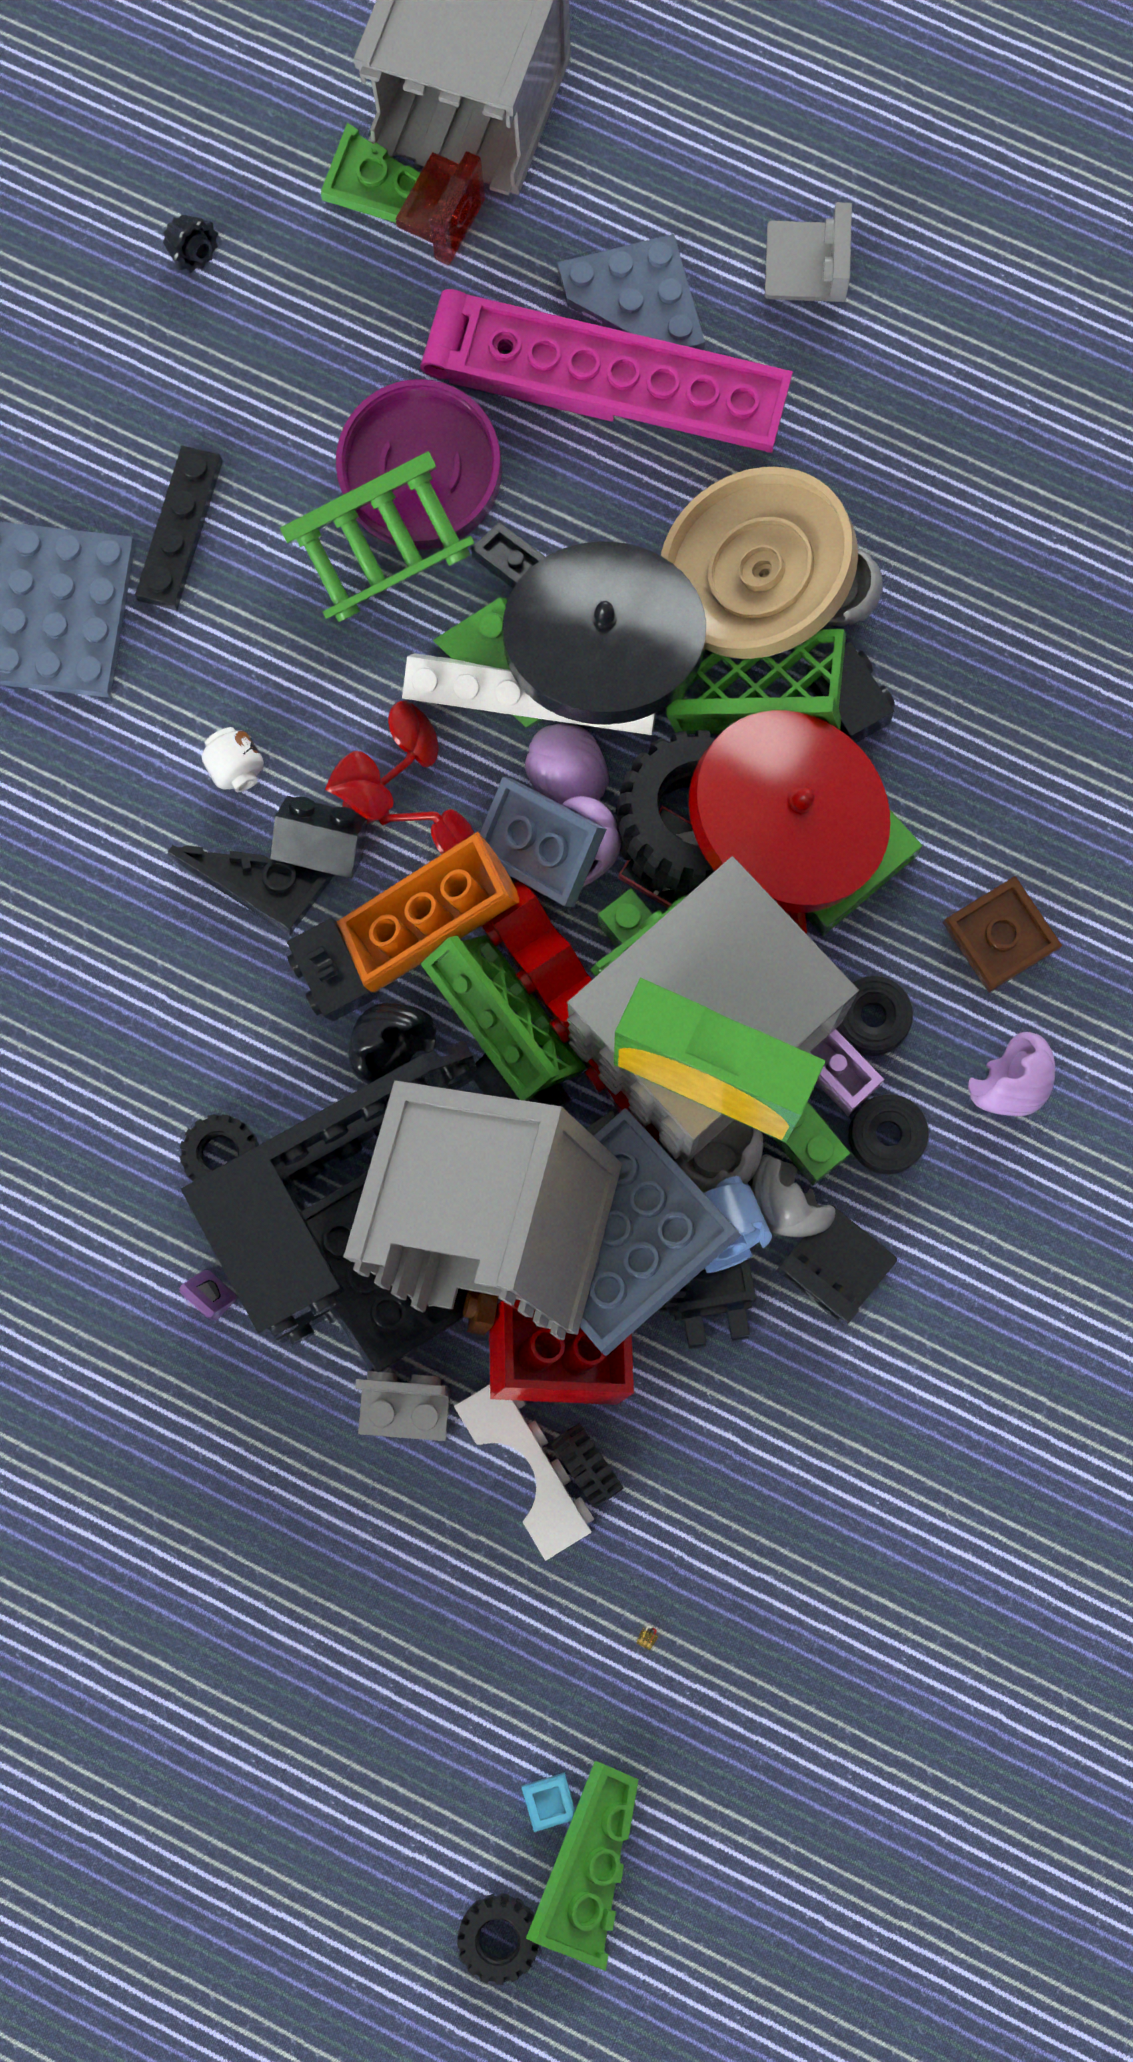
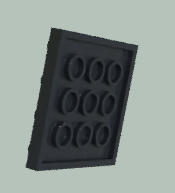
(372, 1317)

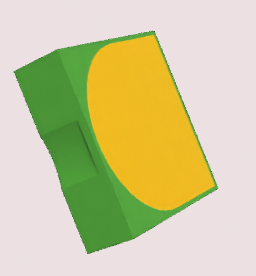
(715, 1060)

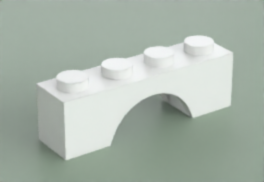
(554, 1517)

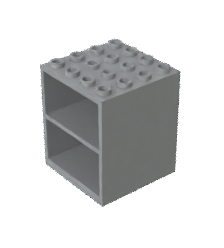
(732, 954)

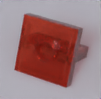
(444, 203)

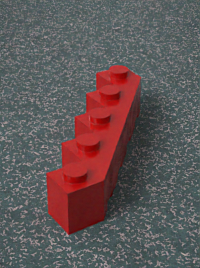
(549, 969)

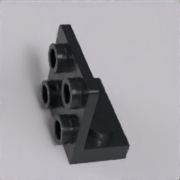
(838, 1267)

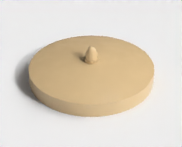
(765, 558)

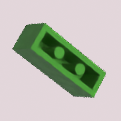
(900, 851)

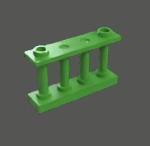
(344, 515)

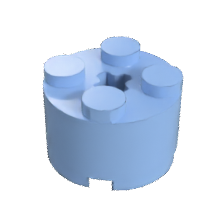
(743, 1212)

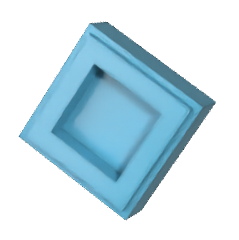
(549, 1802)

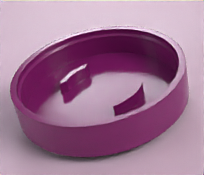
(405, 423)

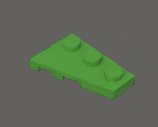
(367, 178)
(481, 642)

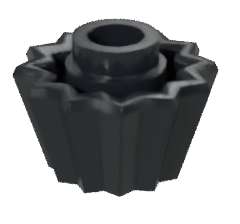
(190, 242)

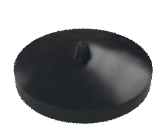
(604, 632)

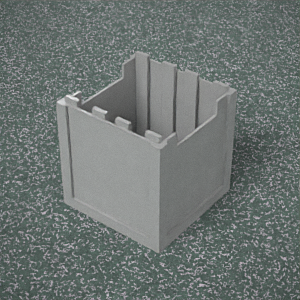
(465, 79)
(485, 1203)

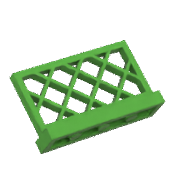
(720, 713)
(488, 1014)

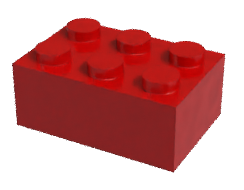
(537, 1366)

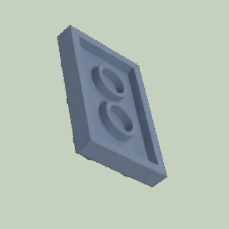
(541, 841)

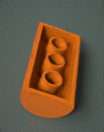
(425, 909)

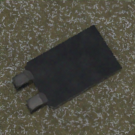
(716, 1293)

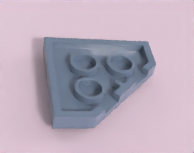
(635, 291)

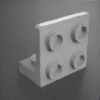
(809, 258)
(403, 1409)

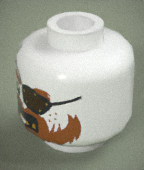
(232, 759)

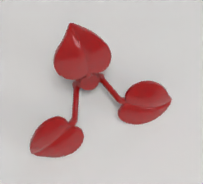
(364, 791)

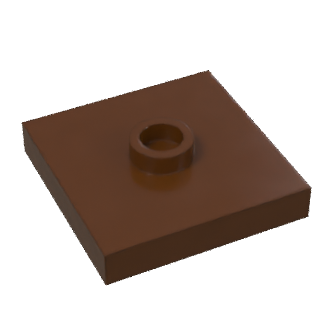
(1002, 934)

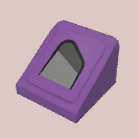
(208, 1294)

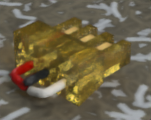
(647, 1638)

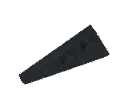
(266, 886)

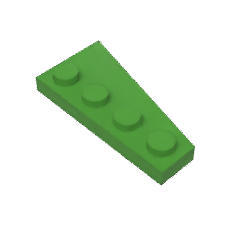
(581, 1887)

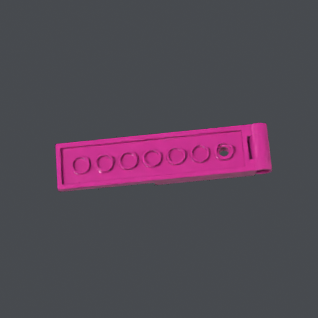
(603, 371)

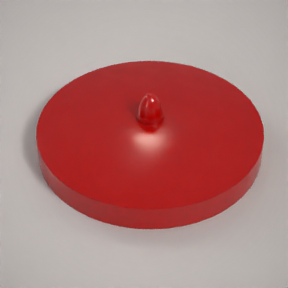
(791, 808)

